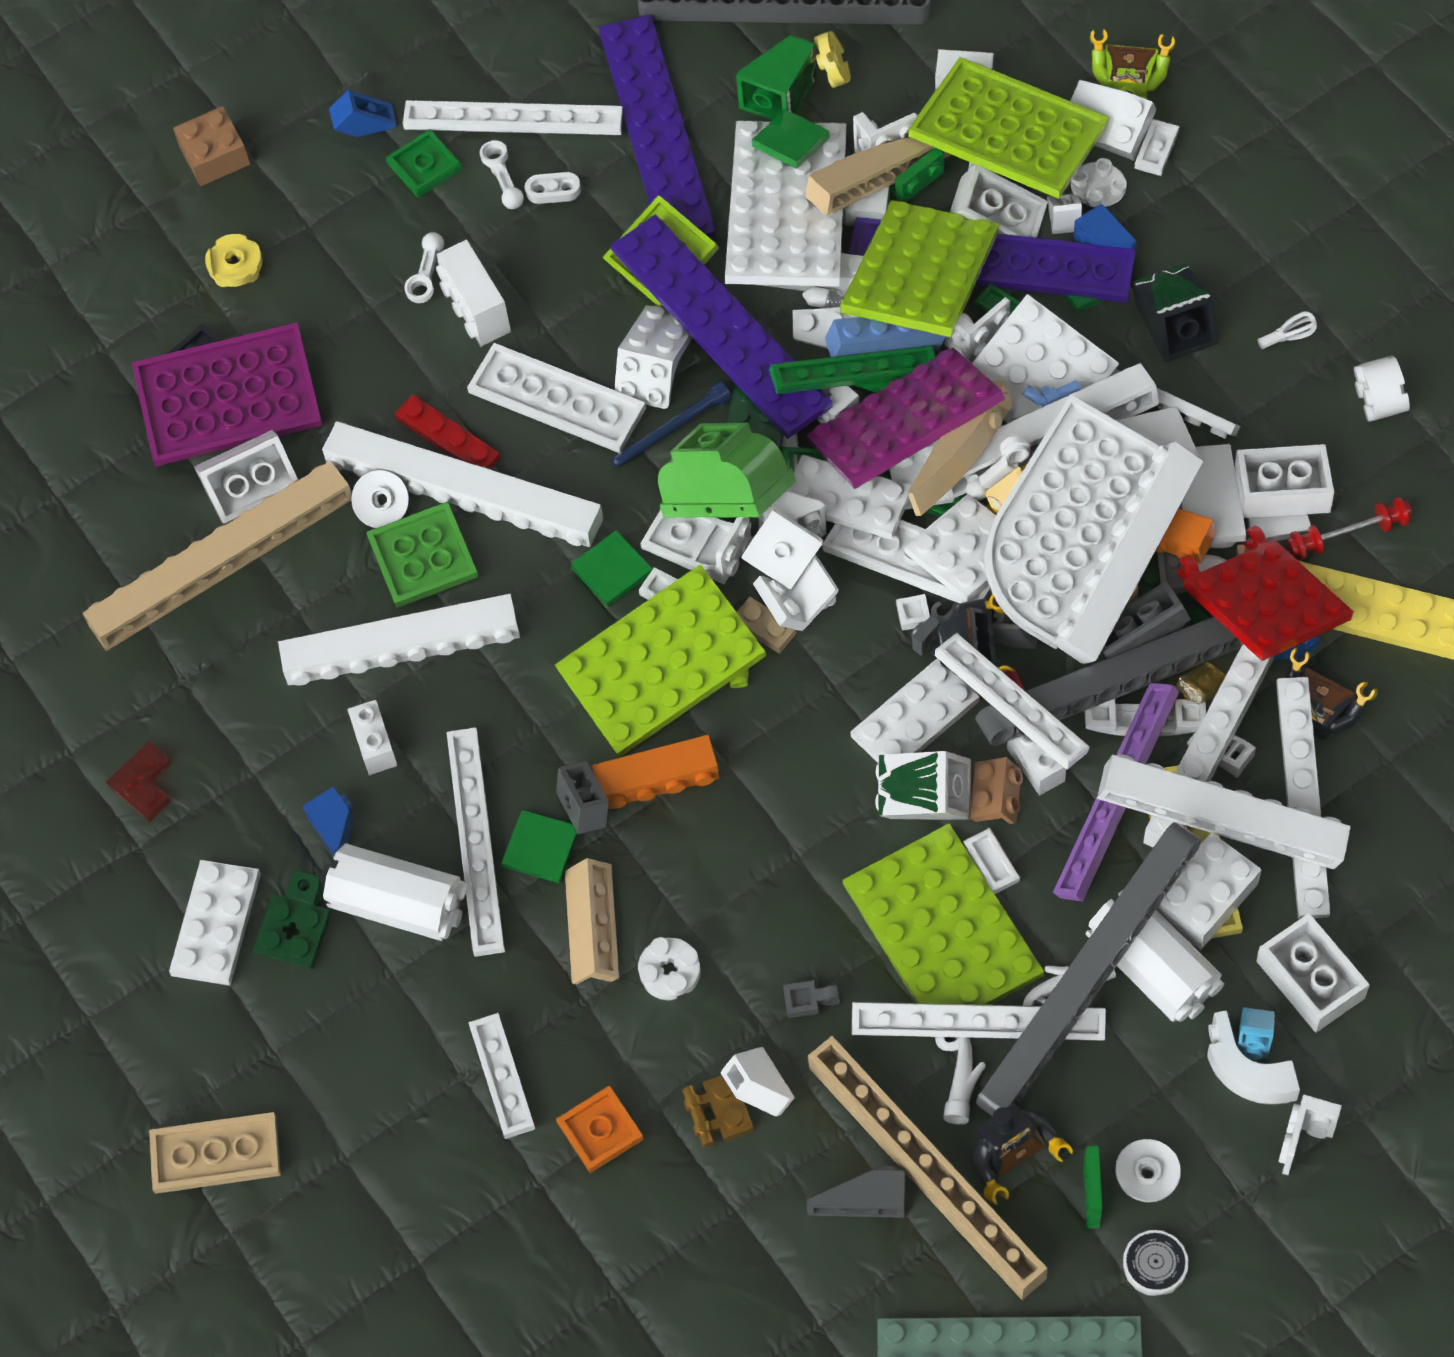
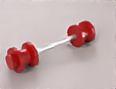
(1385, 516)

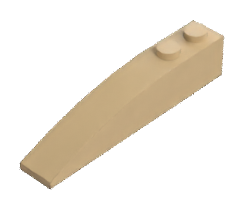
(863, 173)
(956, 454)

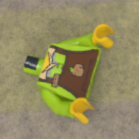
(1130, 68)

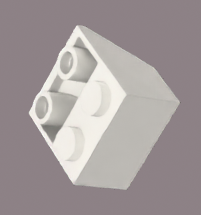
(802, 510)

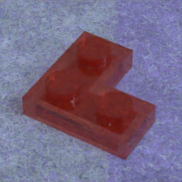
(135, 780)

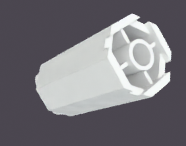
(394, 892)
(1167, 967)

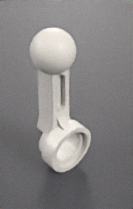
(512, 196)
(432, 244)
(1013, 451)

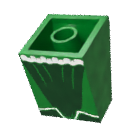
(778, 78)

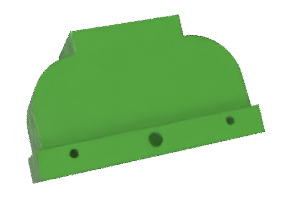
(724, 471)

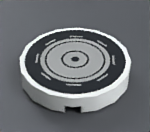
(1155, 1263)

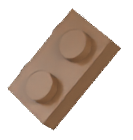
(996, 790)

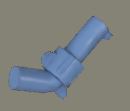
(1050, 395)

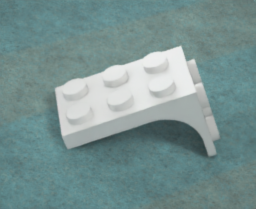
(650, 357)
(700, 541)

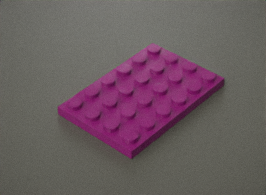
(226, 393)
(905, 417)

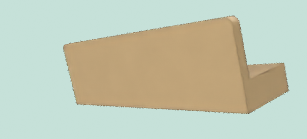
(591, 921)

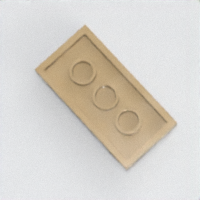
(214, 1152)

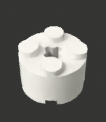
(1381, 387)

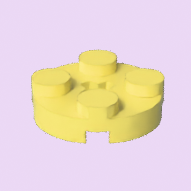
(831, 59)
(234, 274)

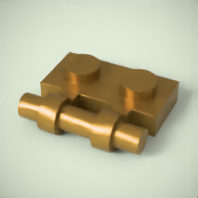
(730, 1113)

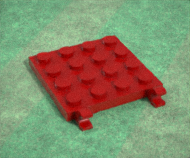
(1265, 597)

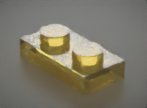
(1201, 683)

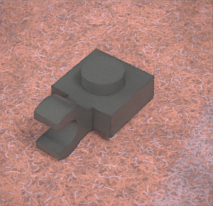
(927, 633)
(804, 998)

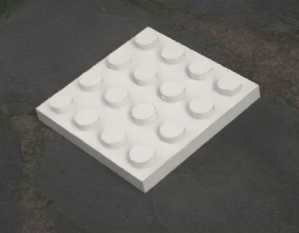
(1040, 352)

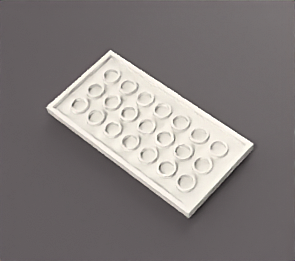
(772, 226)

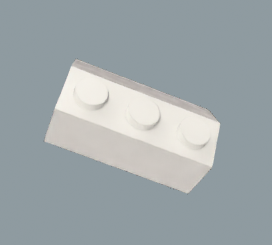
(246, 475)

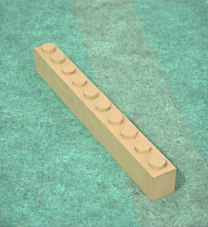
(217, 555)
(927, 1168)

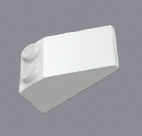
(1127, 116)
(996, 199)

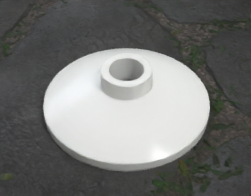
(366, 495)
(1151, 1156)

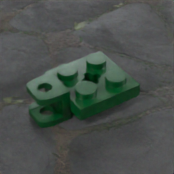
(298, 909)

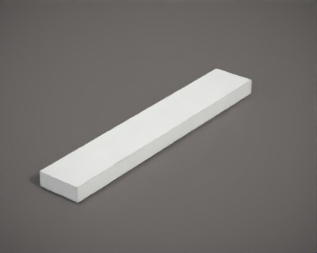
(1012, 701)

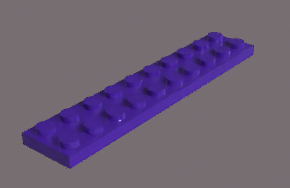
(654, 119)
(1041, 265)
(716, 322)

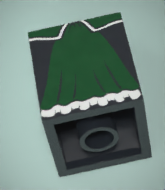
(1176, 311)

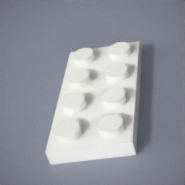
(869, 508)
(916, 713)
(215, 922)

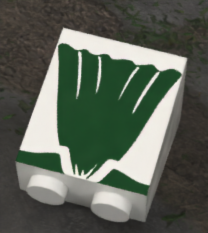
(924, 786)

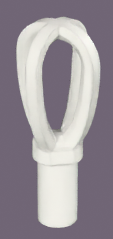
(1282, 335)

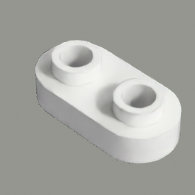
(553, 187)

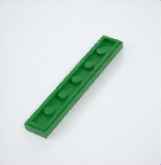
(848, 369)

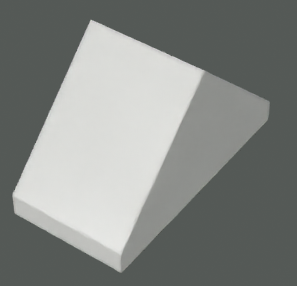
(871, 207)
(1064, 212)

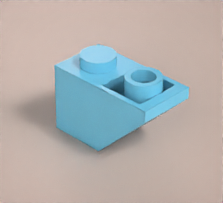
(1255, 1033)

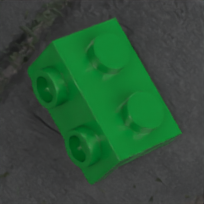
(918, 175)

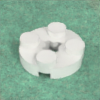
(676, 983)

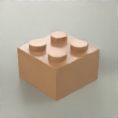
(211, 146)

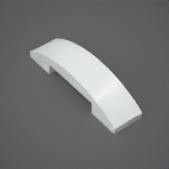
(1116, 718)

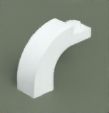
(1246, 1078)

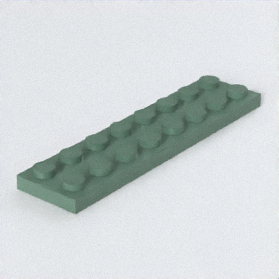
(1010, 1337)

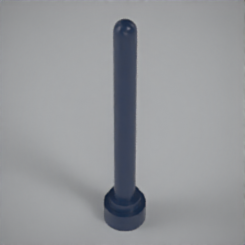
(716, 395)

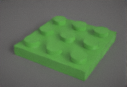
(422, 554)

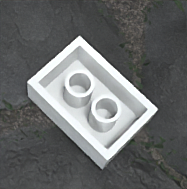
(472, 293)
(1284, 481)
(1209, 891)
(1312, 972)

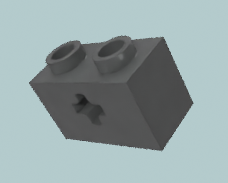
(582, 797)

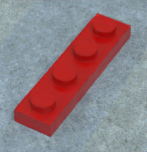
(445, 433)

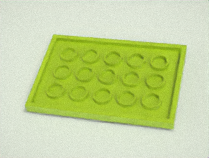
(1008, 127)
(920, 268)
(660, 660)
(942, 924)

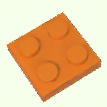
(599, 1129)

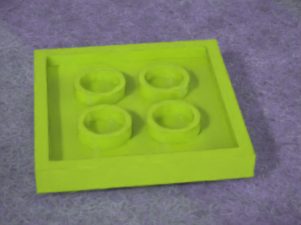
(687, 232)

